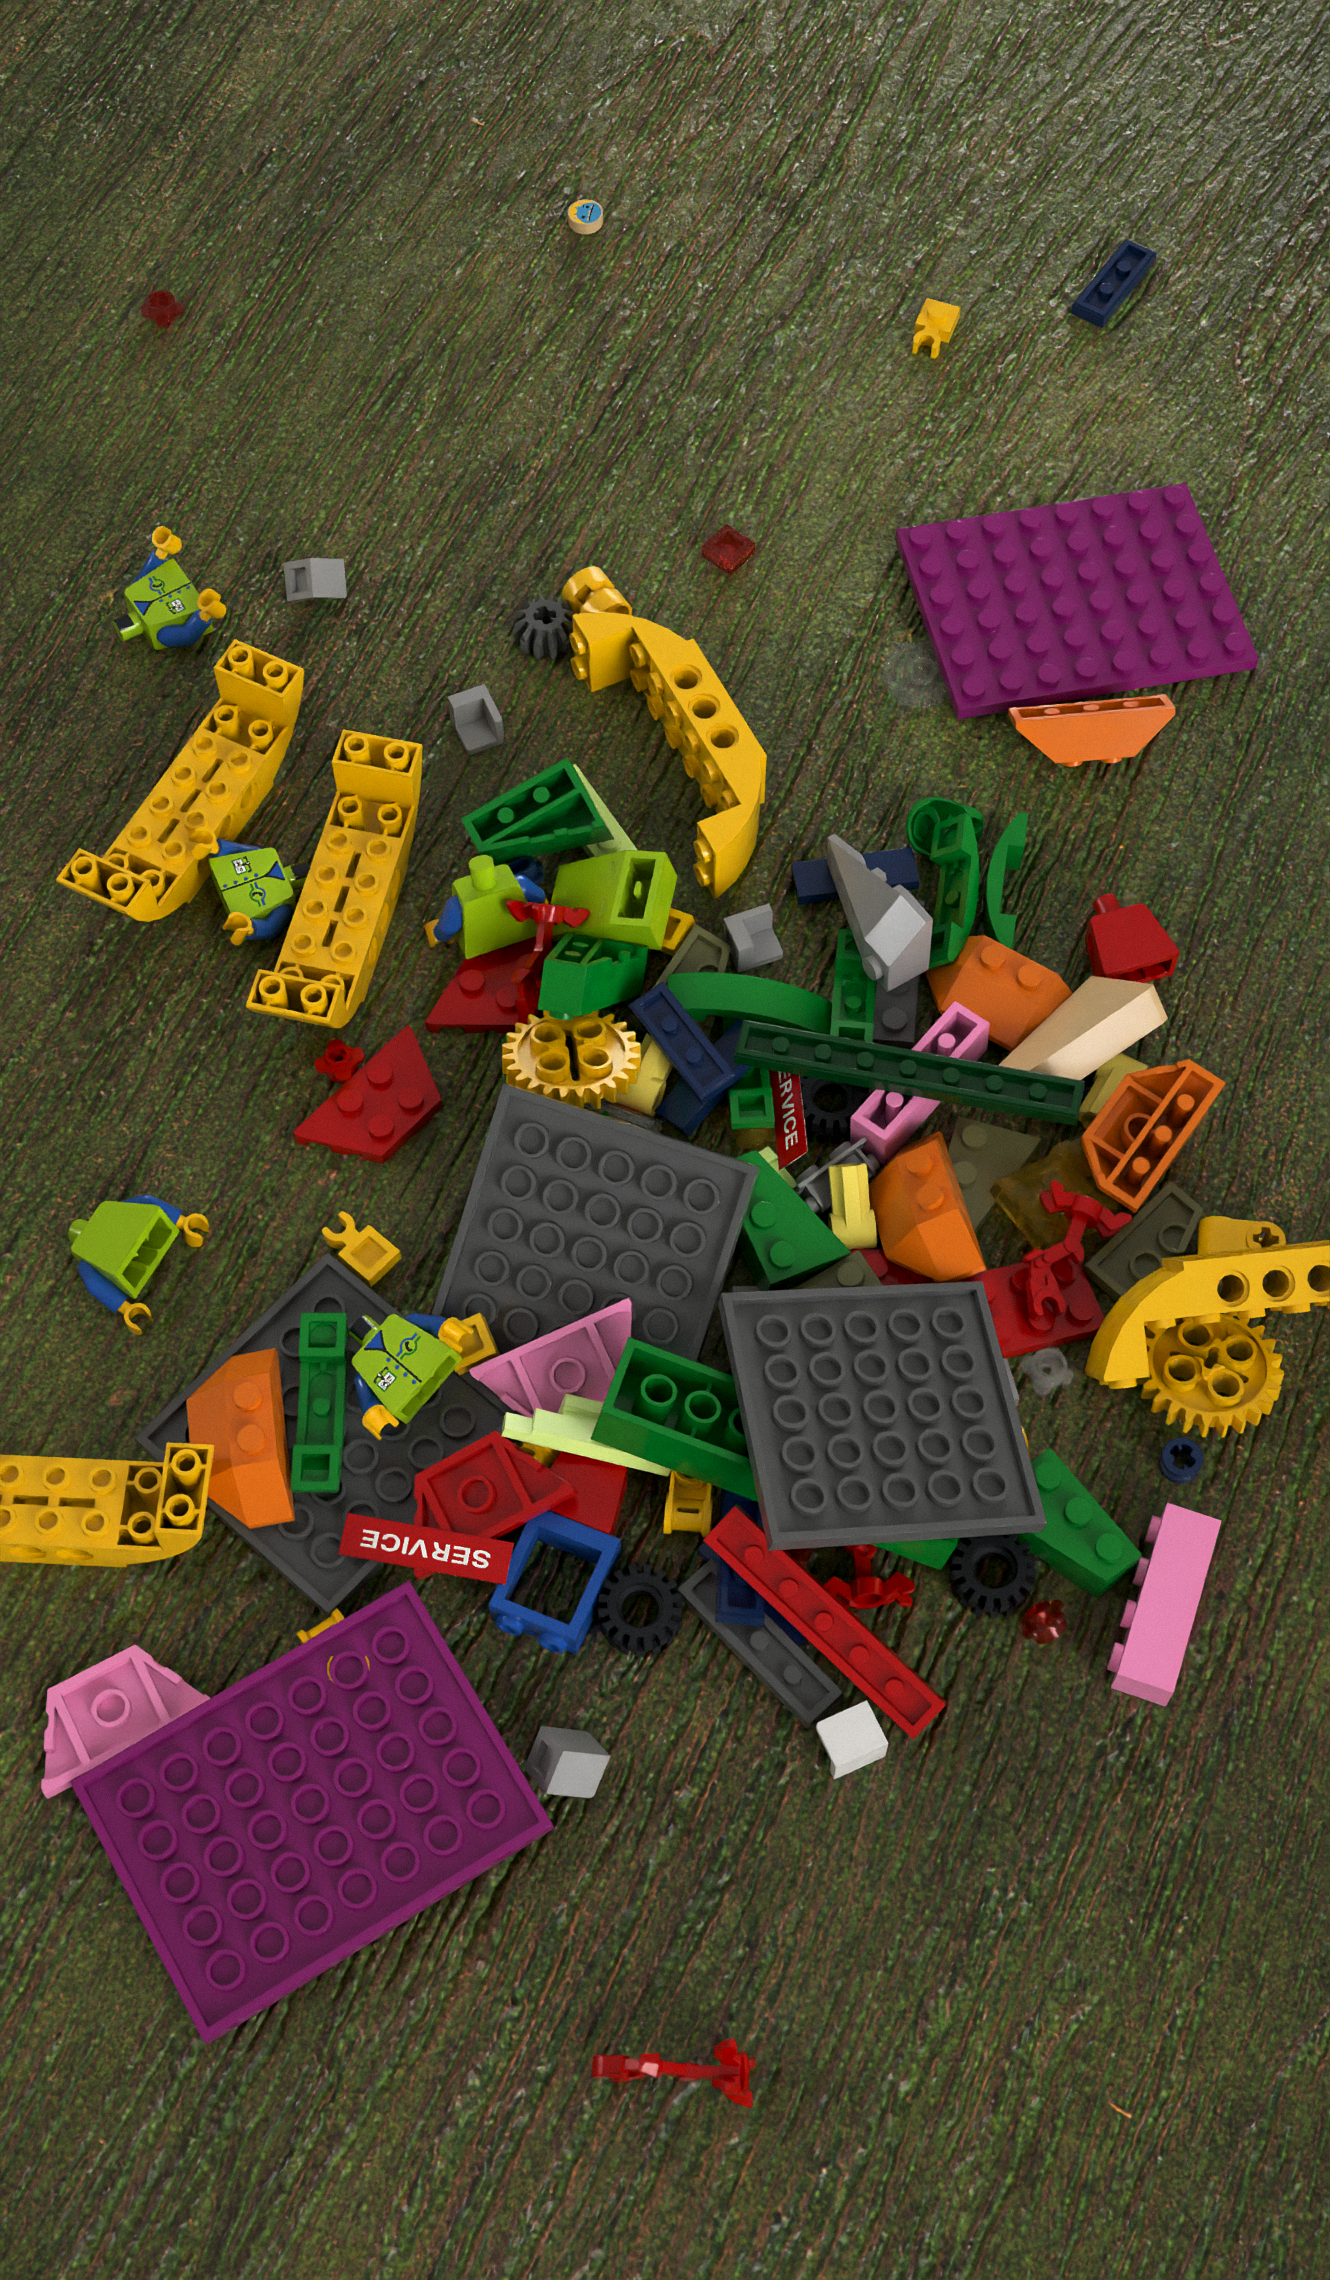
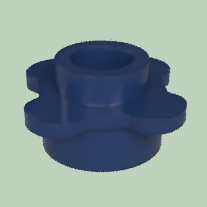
(529, 867)

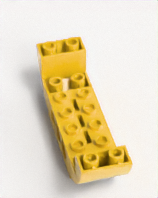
(697, 721)
(210, 784)
(348, 886)
(1188, 1290)
(103, 1508)

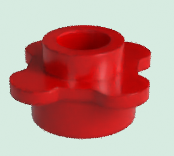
(341, 1070)

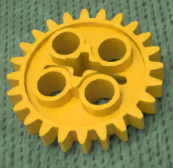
(602, 1055)
(1212, 1370)

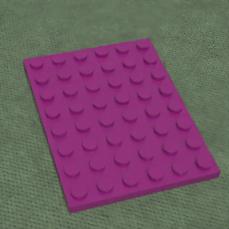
(1074, 600)
(309, 1810)

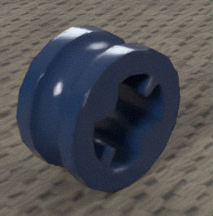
(1166, 1460)

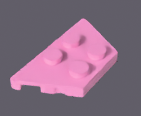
(569, 1360)
(108, 1712)

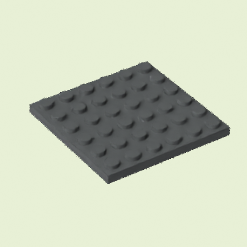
(588, 1214)
(878, 1415)
(375, 1473)

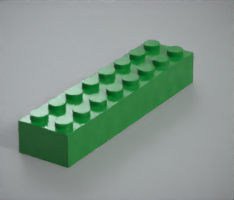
(693, 1425)

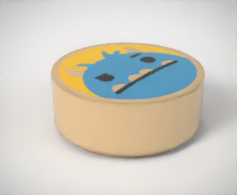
(585, 216)

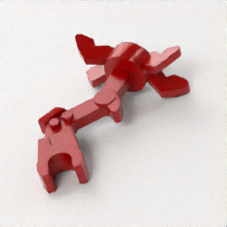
(545, 916)
(1082, 1213)
(870, 1591)
(730, 2077)

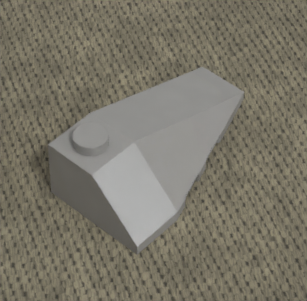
(885, 921)

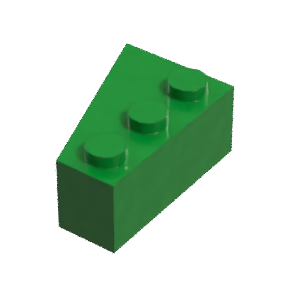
(538, 817)
(590, 974)
(782, 1234)
(1079, 1534)

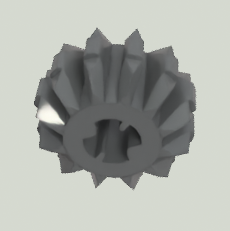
(544, 627)

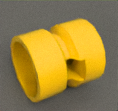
(593, 592)

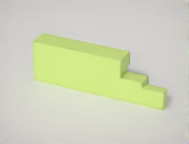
(571, 1432)

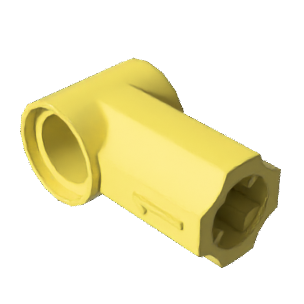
(651, 1080)
(1105, 1082)
(850, 1206)

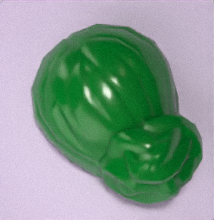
(933, 810)

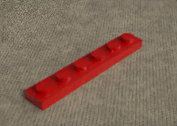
(826, 1622)

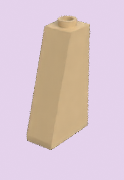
(1090, 1028)

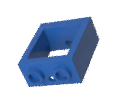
(573, 1539)

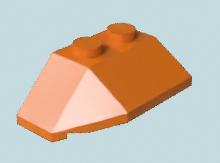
(1093, 728)
(998, 987)
(1146, 1128)
(925, 1214)
(245, 1421)

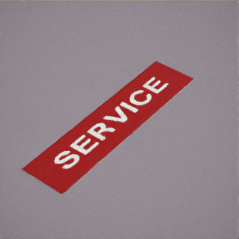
(789, 1117)
(426, 1548)

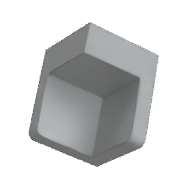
(315, 579)
(476, 719)
(752, 938)
(566, 1762)

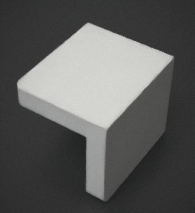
(852, 1739)

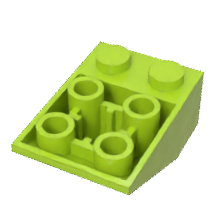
(624, 892)

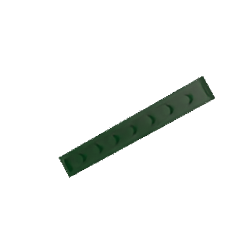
(909, 1072)

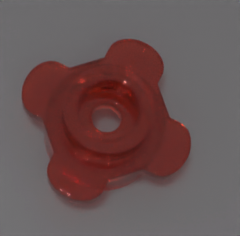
(162, 308)
(1044, 1621)

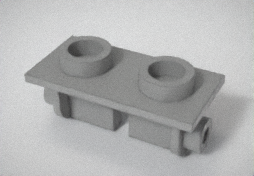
(814, 1182)

